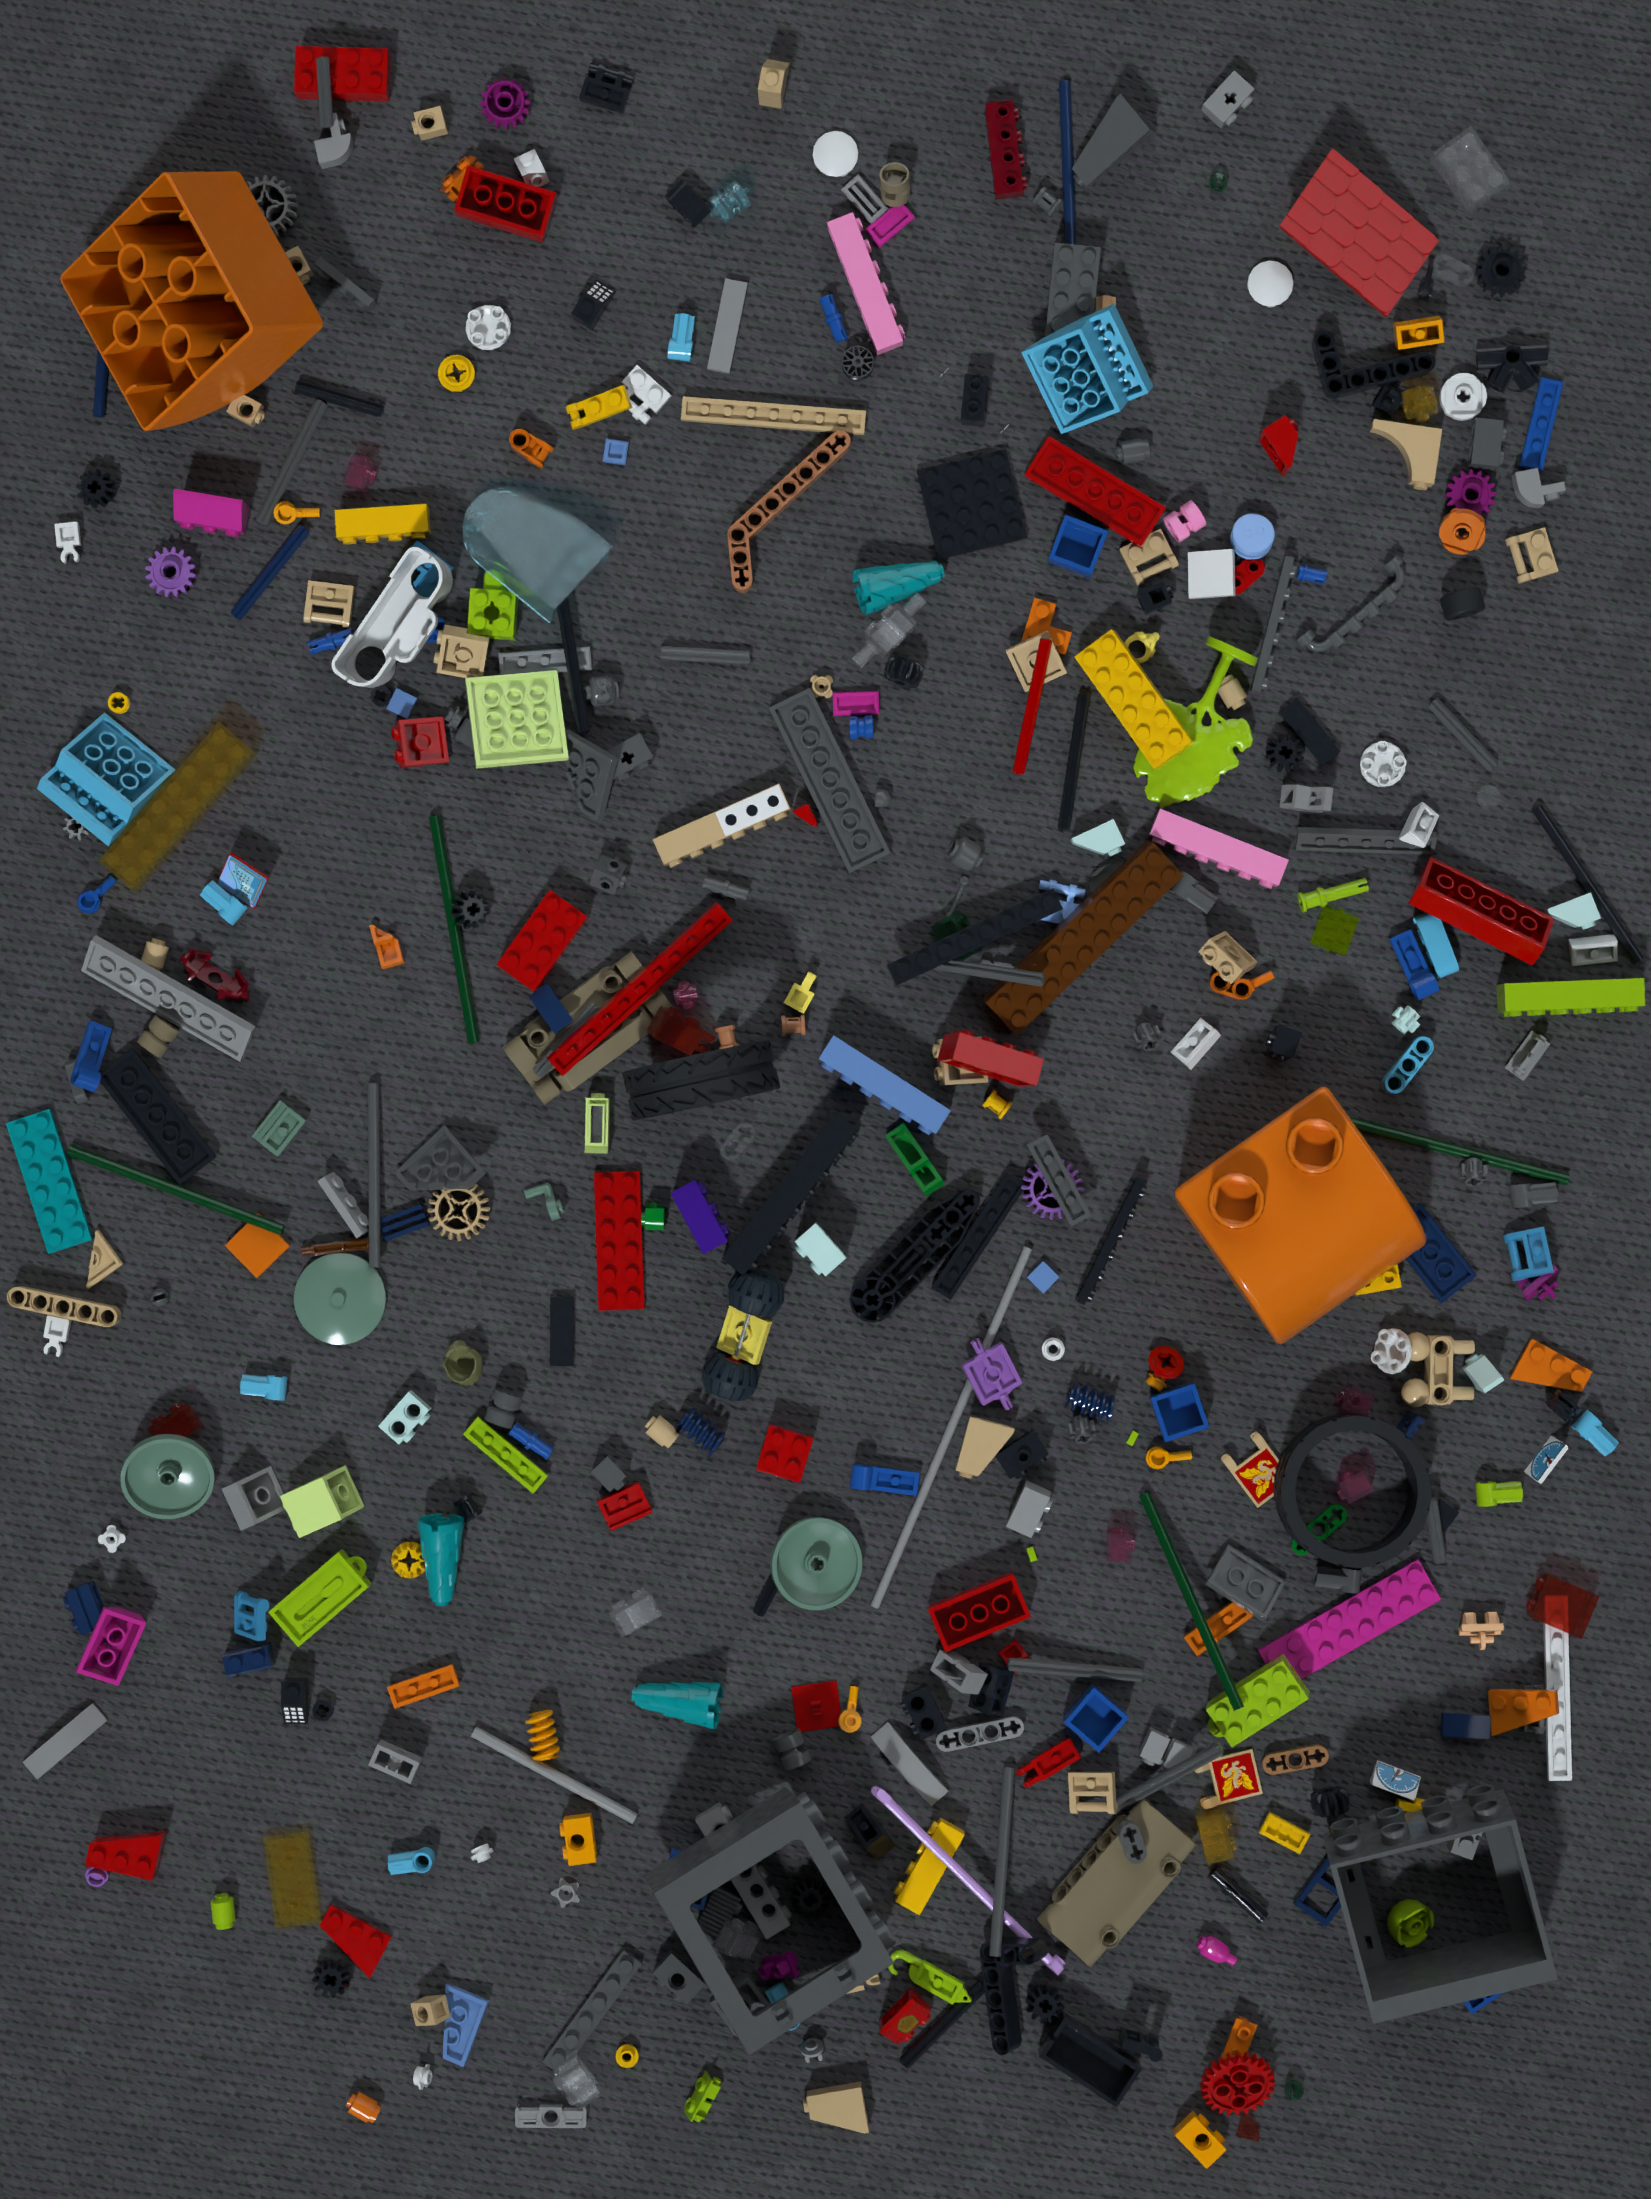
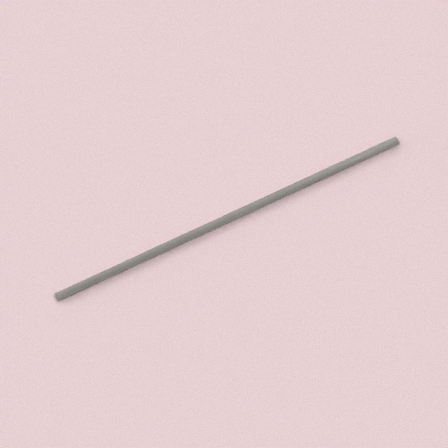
(948, 1433)

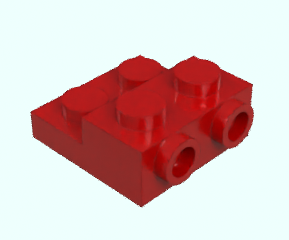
(420, 742)

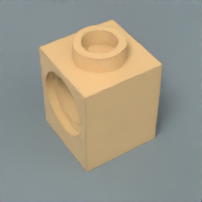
(439, 127)
(296, 256)
(236, 407)
(430, 2010)

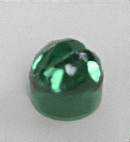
(1213, 180)
(1297, 2088)

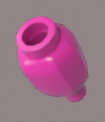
(1215, 1950)

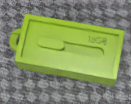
(321, 1596)
(1265, 1697)

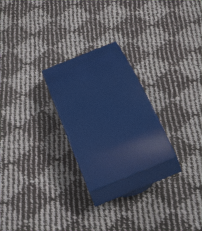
(551, 1008)
(1465, 1725)

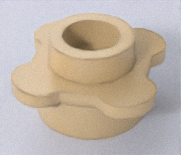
(826, 682)

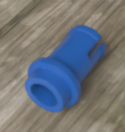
(1311, 574)

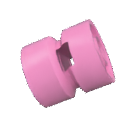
(1190, 515)

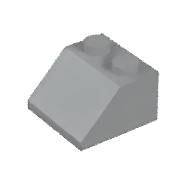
(254, 1498)

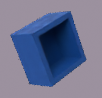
(1077, 546)
(1178, 1411)
(1095, 1718)

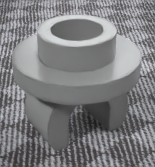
(812, 2048)

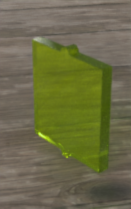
(1334, 930)

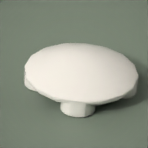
(835, 154)
(1270, 283)
(488, 327)
(1382, 764)
(1392, 1351)

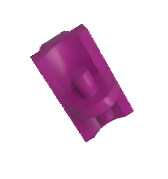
(1531, 1288)
(779, 1966)

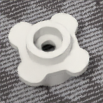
(112, 1532)
(422, 2076)

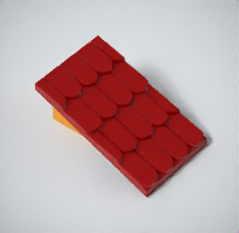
(1359, 233)

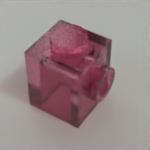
(360, 473)
(1355, 1400)
(1353, 1486)
(1119, 1545)

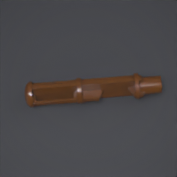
(336, 1247)

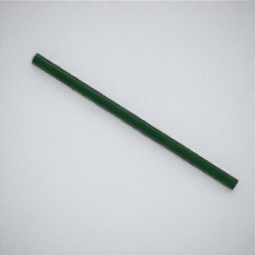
(454, 929)
(1460, 1151)
(176, 1190)
(1191, 1601)

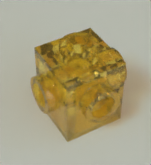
(1420, 403)

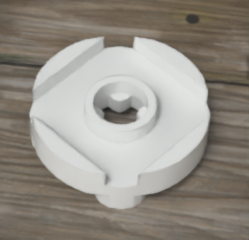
(1454, 407)

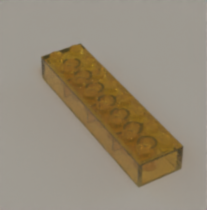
(178, 807)

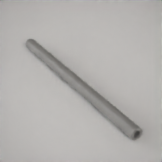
(554, 1775)

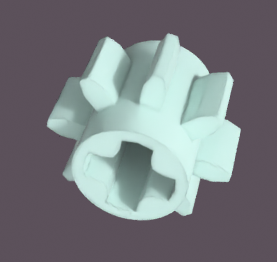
(1406, 1019)

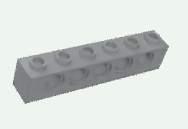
(768, 1923)

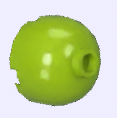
(1409, 1922)

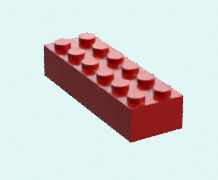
(1481, 911)

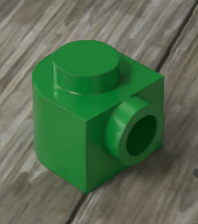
(654, 1217)

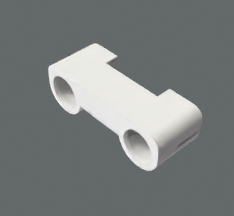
(396, 622)

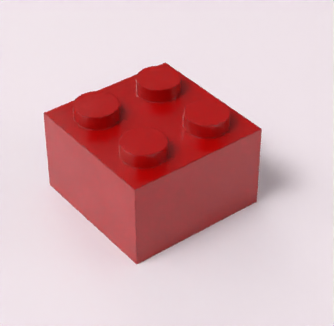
(784, 1453)

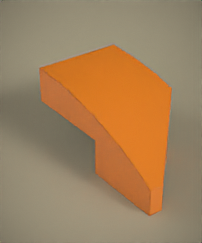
(387, 948)

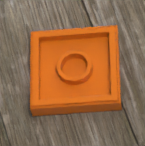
(257, 1248)

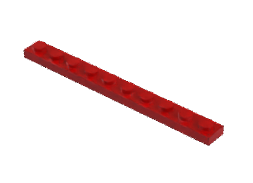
(639, 989)

